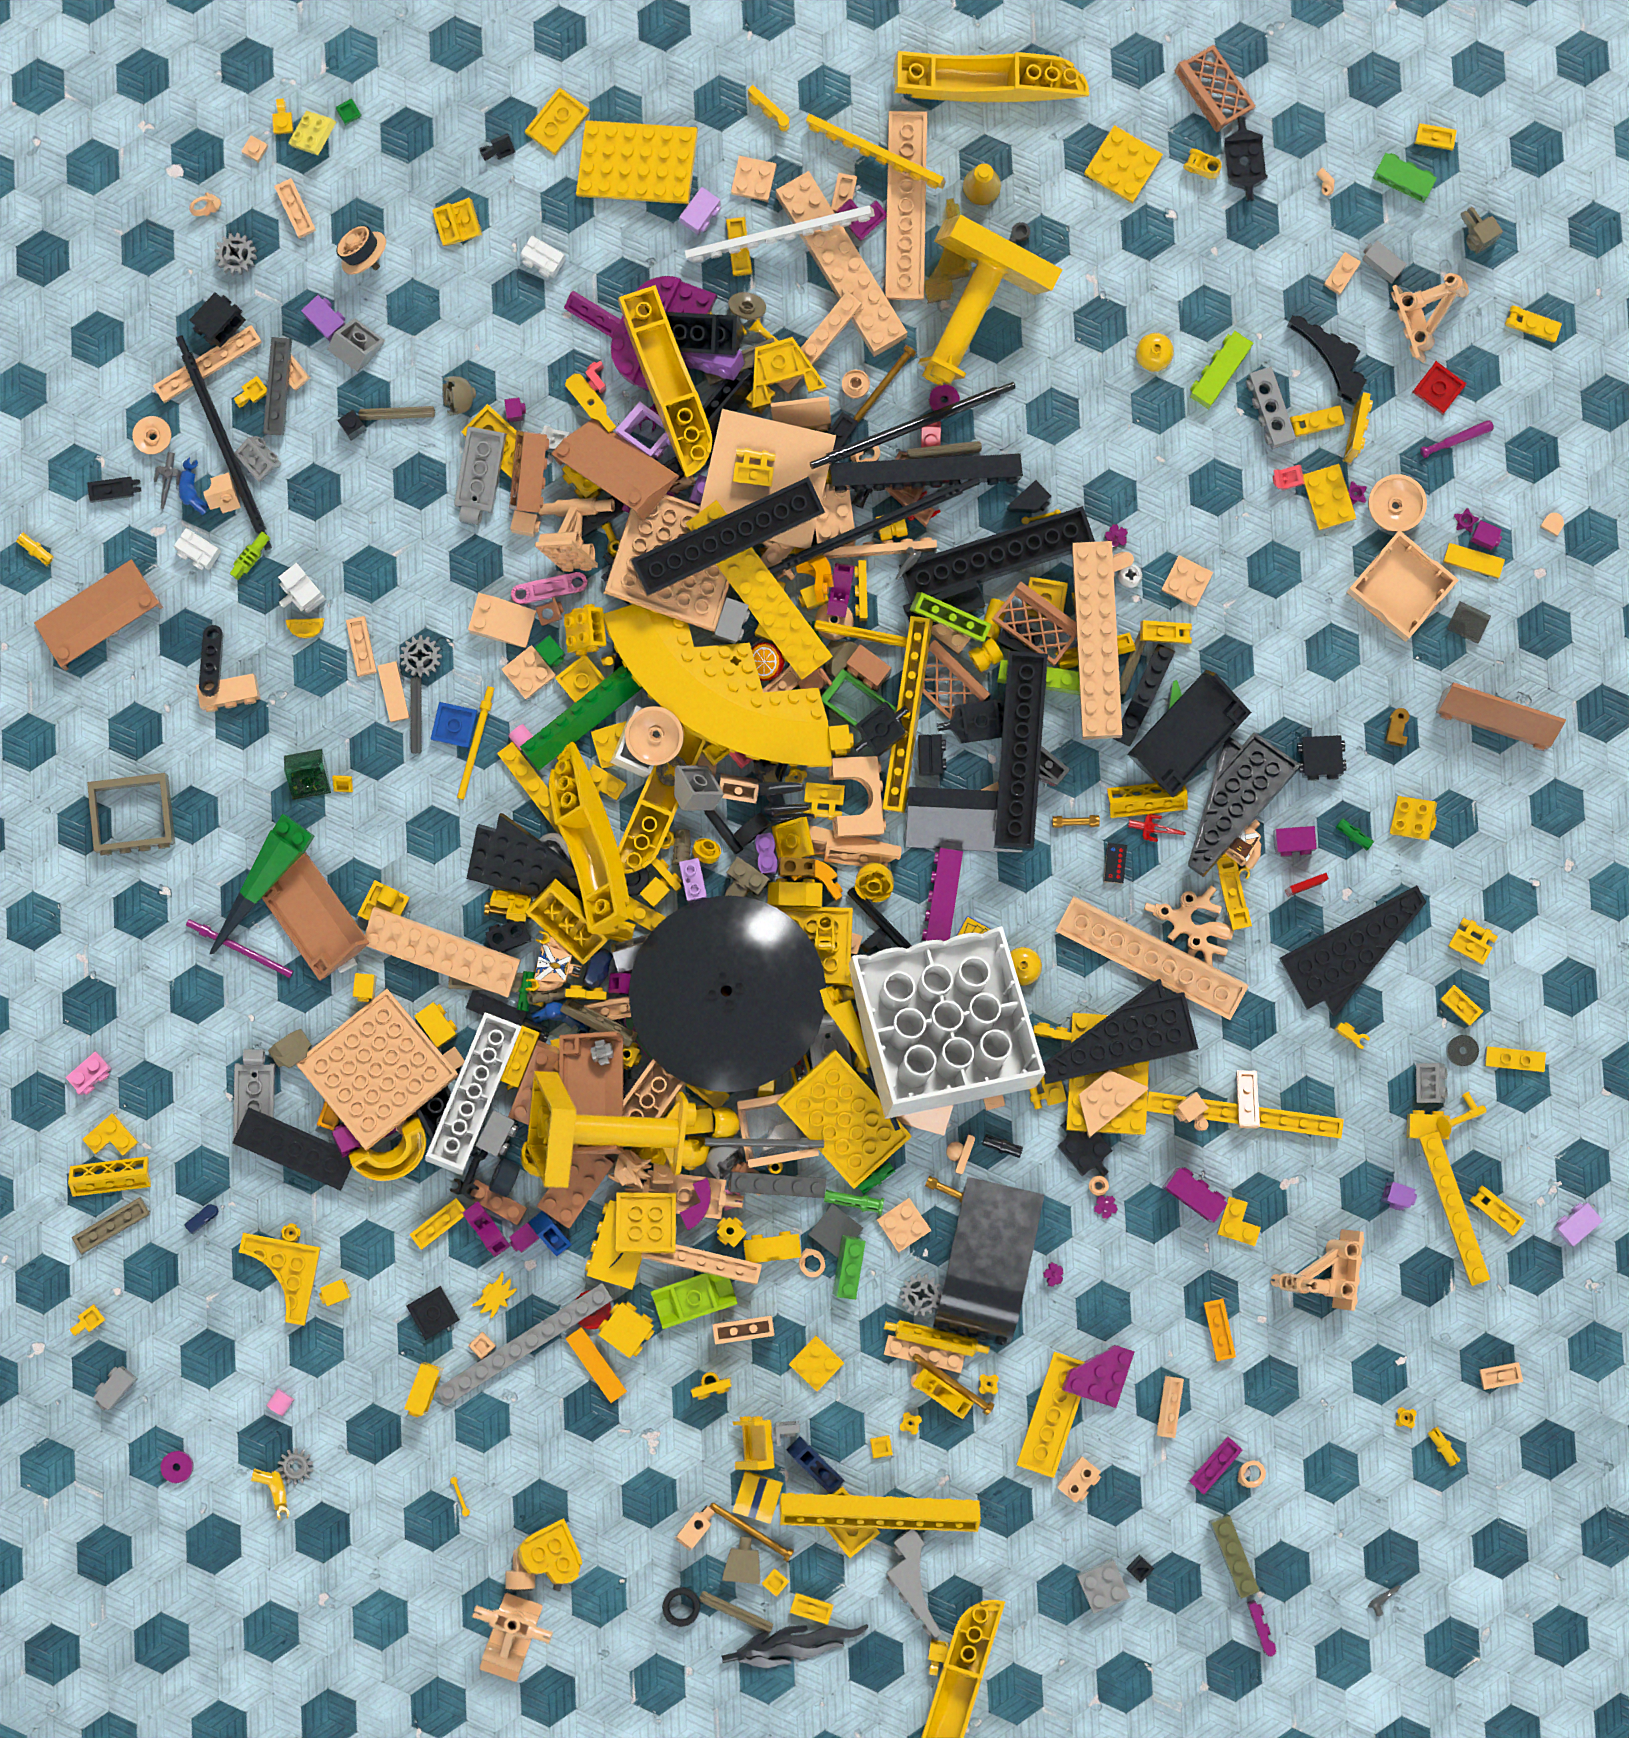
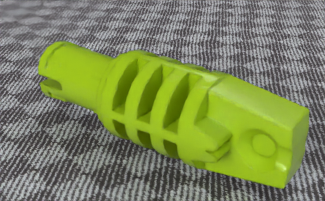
(249, 556)

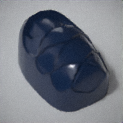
(597, 969)

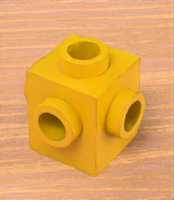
(634, 1058)
(738, 1233)

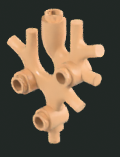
(1183, 923)

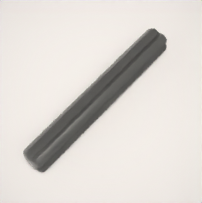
(416, 715)

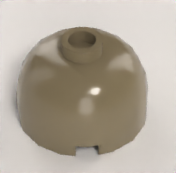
(458, 394)

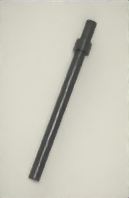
(803, 1143)

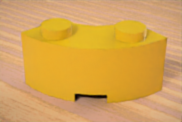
(795, 893)
(772, 1248)

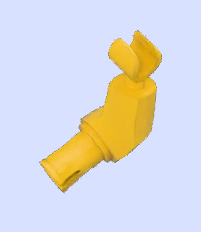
(277, 1489)

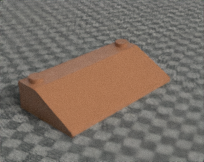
(616, 467)
(96, 613)
(1500, 716)
(314, 918)
(592, 1086)

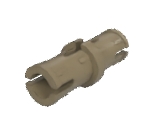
(546, 996)

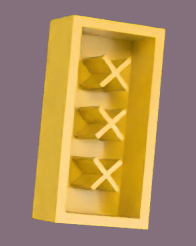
(565, 920)

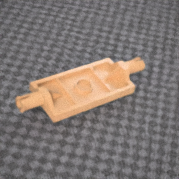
(687, 1196)

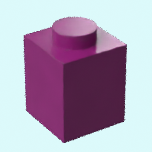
(1486, 535)
(523, 1238)

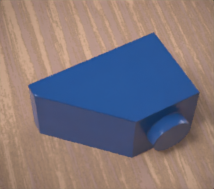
(549, 1233)

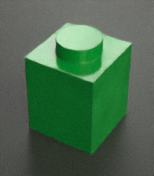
(550, 652)

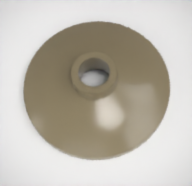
(747, 306)

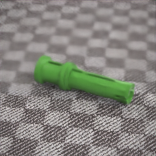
(863, 1203)

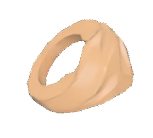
(807, 1252)
(1251, 1484)

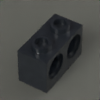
(1014, 644)
(509, 942)

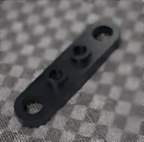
(211, 660)

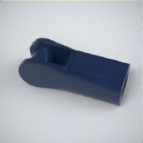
(201, 1218)

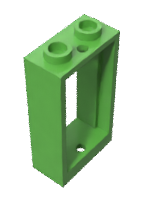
(837, 683)

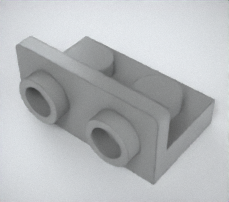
(257, 457)
(1431, 1082)
(788, 1428)

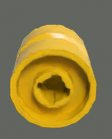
(898, 529)
(986, 655)

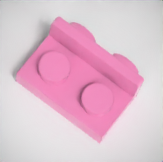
(89, 1073)

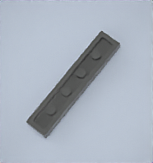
(277, 386)
(777, 1184)

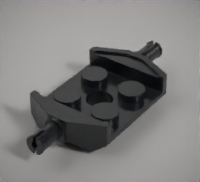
(1250, 145)
(964, 723)

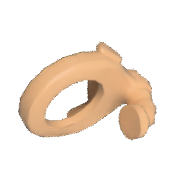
(213, 205)

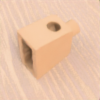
(689, 1535)

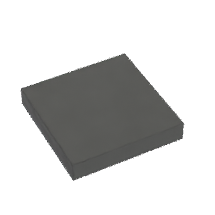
(832, 1227)

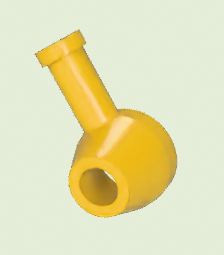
(612, 539)

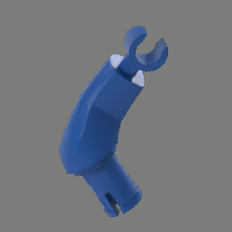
(187, 490)
(552, 1012)

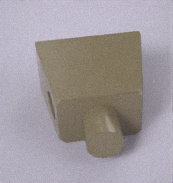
(743, 1563)

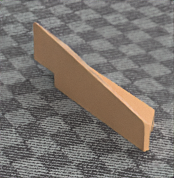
(852, 850)

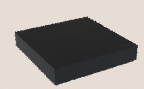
(433, 1312)

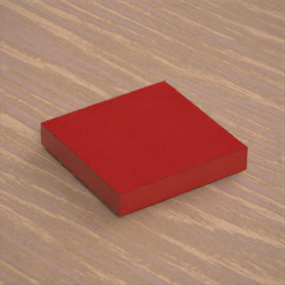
(1439, 387)
(1307, 884)

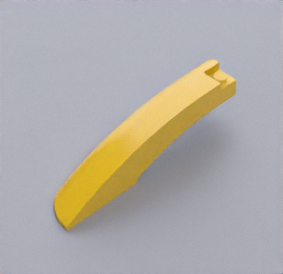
(987, 77)
(667, 378)
(655, 811)
(589, 842)
(963, 1670)

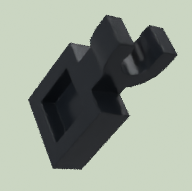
(500, 147)

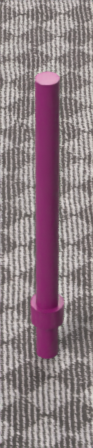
(206, 931)

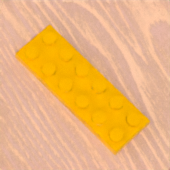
(1050, 1419)

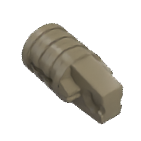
(681, 846)

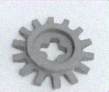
(301, 1472)

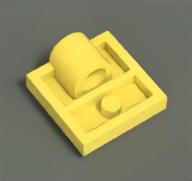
(312, 132)

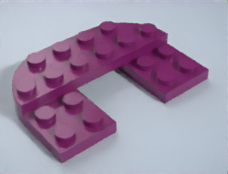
(675, 297)

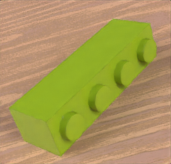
(1221, 370)
(950, 617)

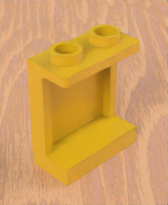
(756, 1443)

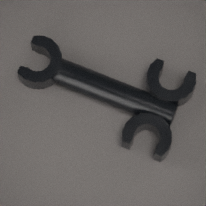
(466, 1186)

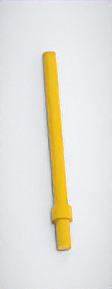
(485, 706)

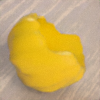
(726, 1122)

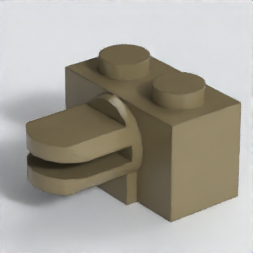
(1481, 233)
(745, 879)

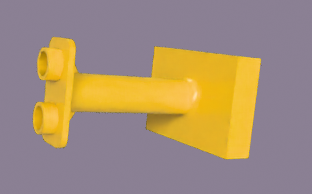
(995, 260)
(557, 1127)

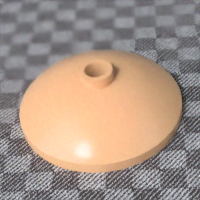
(1404, 492)
(645, 745)

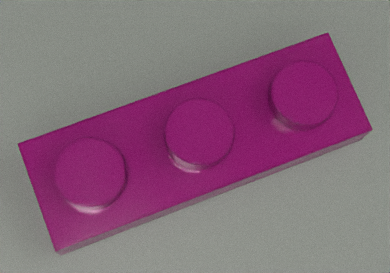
(592, 313)
(1215, 1465)

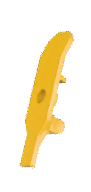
(584, 394)

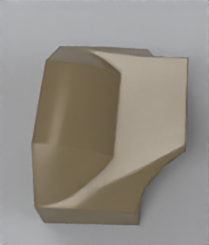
(841, 653)
(290, 1049)

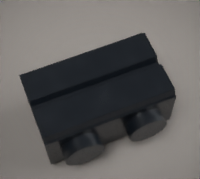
(930, 754)

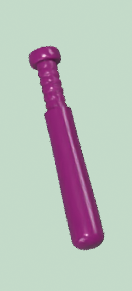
(1465, 435)

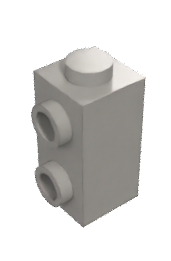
(1383, 261)
(115, 1388)

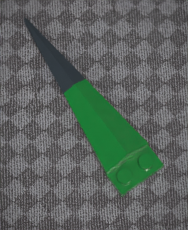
(279, 852)

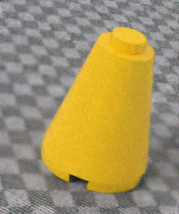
(982, 185)

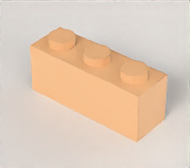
(230, 693)
(743, 1329)

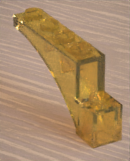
(950, 267)

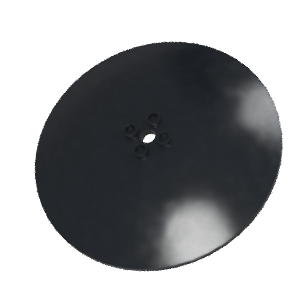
(734, 1038)

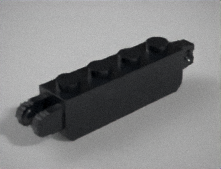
(728, 396)

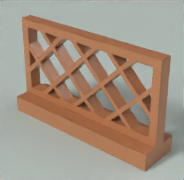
(1200, 92)
(1042, 608)
(961, 674)

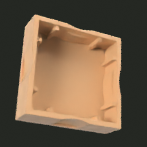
(1402, 586)

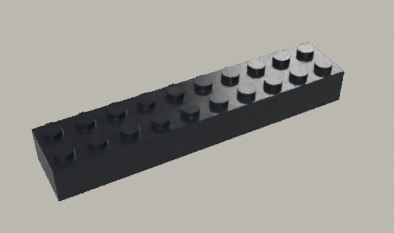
(727, 536)
(998, 554)
(1020, 751)

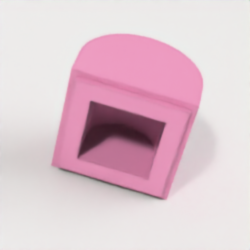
(520, 736)
(280, 1402)

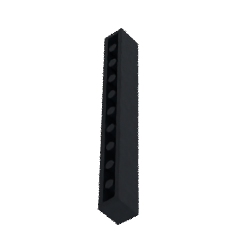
(924, 472)

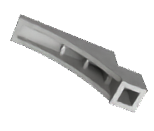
(907, 1578)

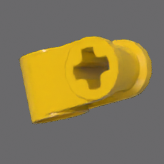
(1201, 163)
(825, 937)

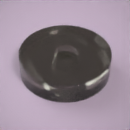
(1454, 1054)

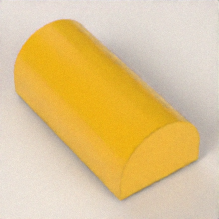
(993, 608)

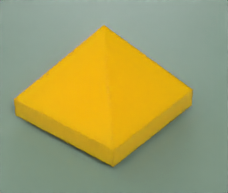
(342, 783)

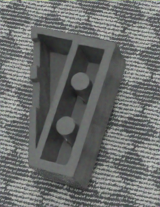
(1051, 769)

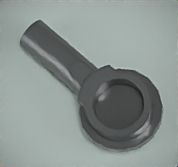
(1020, 232)

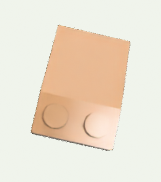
(501, 620)

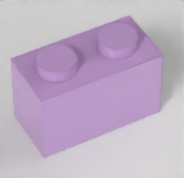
(700, 211)
(1578, 1223)

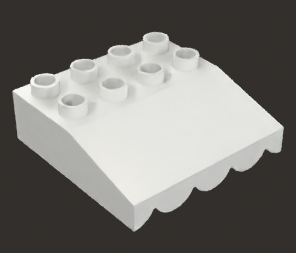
(945, 1023)

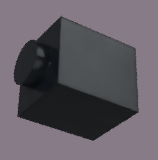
(352, 425)

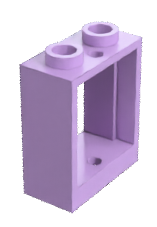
(633, 420)
(692, 873)

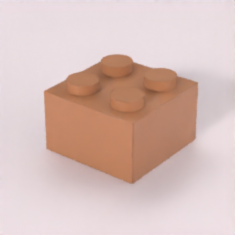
(868, 668)

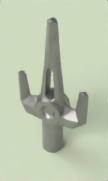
(167, 472)

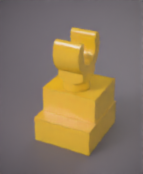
(937, 1654)

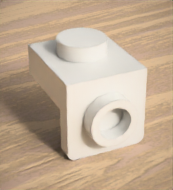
(554, 436)

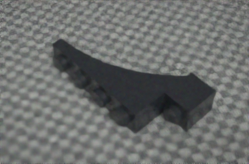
(1337, 355)
(1145, 693)

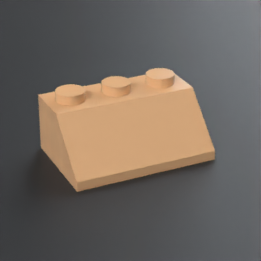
(804, 413)

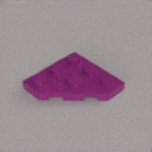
(1101, 1376)

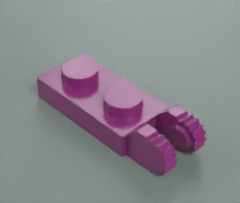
(1262, 1629)

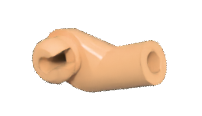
(1328, 182)

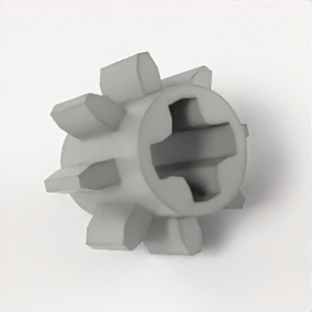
(602, 1052)

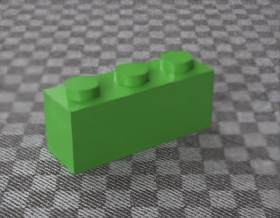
(1405, 177)
(849, 1267)

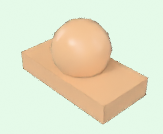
(960, 1153)

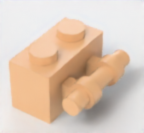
(1192, 1109)

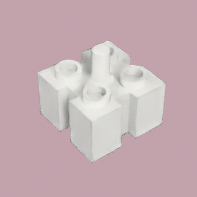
(299, 589)

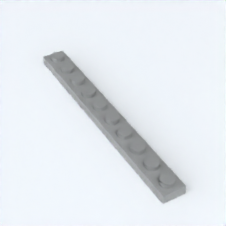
(524, 1344)

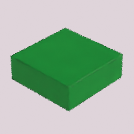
(348, 111)

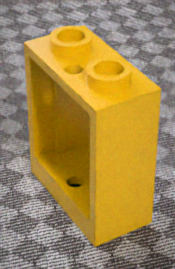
(423, 1389)

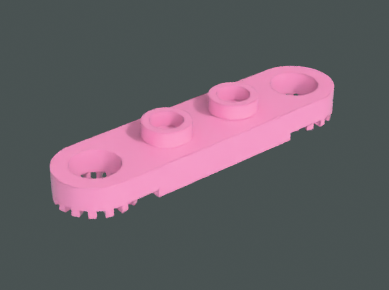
(549, 588)

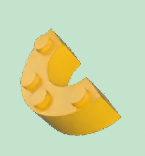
(396, 1162)

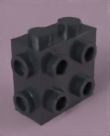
(217, 320)
(1322, 757)

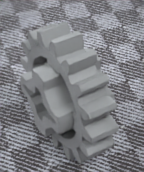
(241, 249)
(420, 648)
(918, 1303)

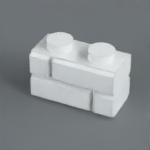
(542, 257)
(196, 549)

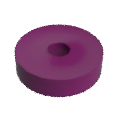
(942, 391)
(186, 1466)

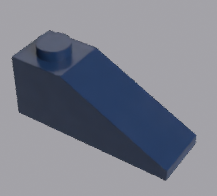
(815, 1465)

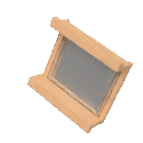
(766, 1120)

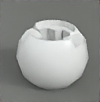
(1125, 581)

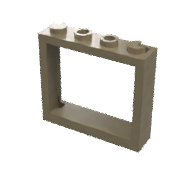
(128, 782)

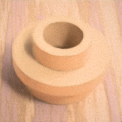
(1103, 1181)

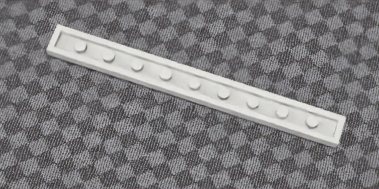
(787, 232)

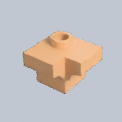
(222, 494)

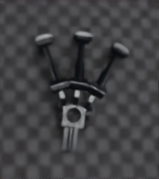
(772, 786)

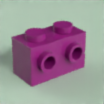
(1294, 840)

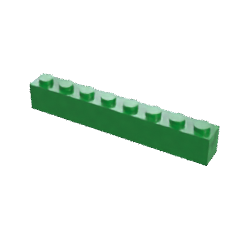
(580, 717)

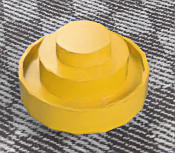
(706, 850)

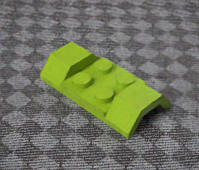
(693, 1298)

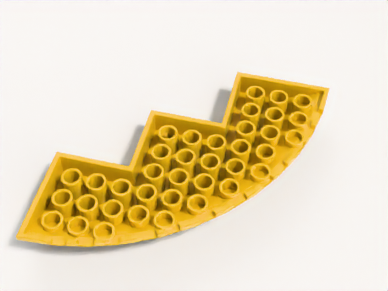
(719, 690)

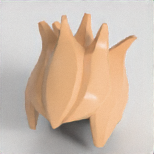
(630, 1169)

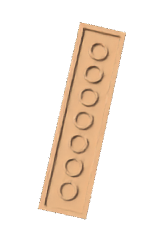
(441, 952)

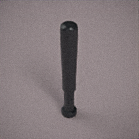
(724, 831)

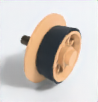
(360, 249)

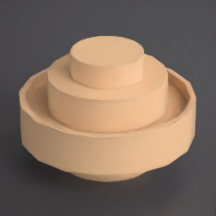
(855, 384)

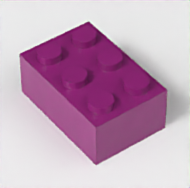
(1195, 1194)

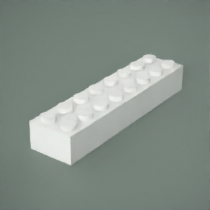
(473, 1093)

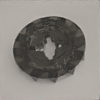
(661, 770)

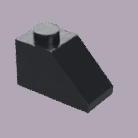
(1031, 499)

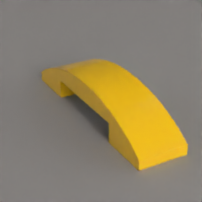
(1233, 893)

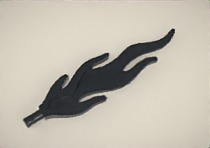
(782, 1643)

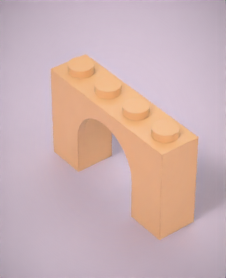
(866, 772)

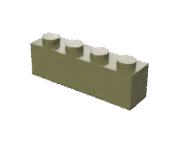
(1234, 1556)

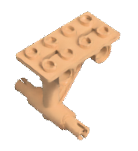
(1414, 317)
(567, 546)
(1345, 1261)
(511, 1635)

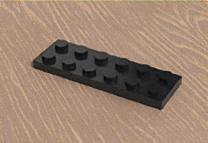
(293, 1148)

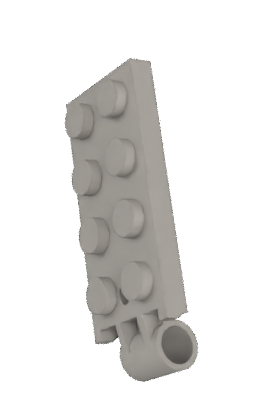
(479, 473)
(822, 1046)
(250, 1091)

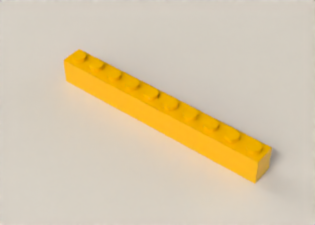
(910, 696)
(879, 1512)

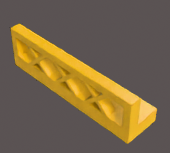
(1146, 802)
(109, 1180)

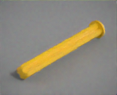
(860, 633)

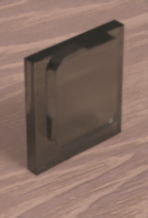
(1468, 622)

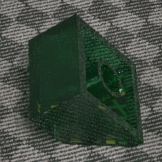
(307, 774)

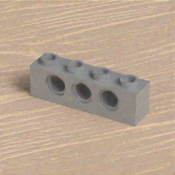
(1267, 379)

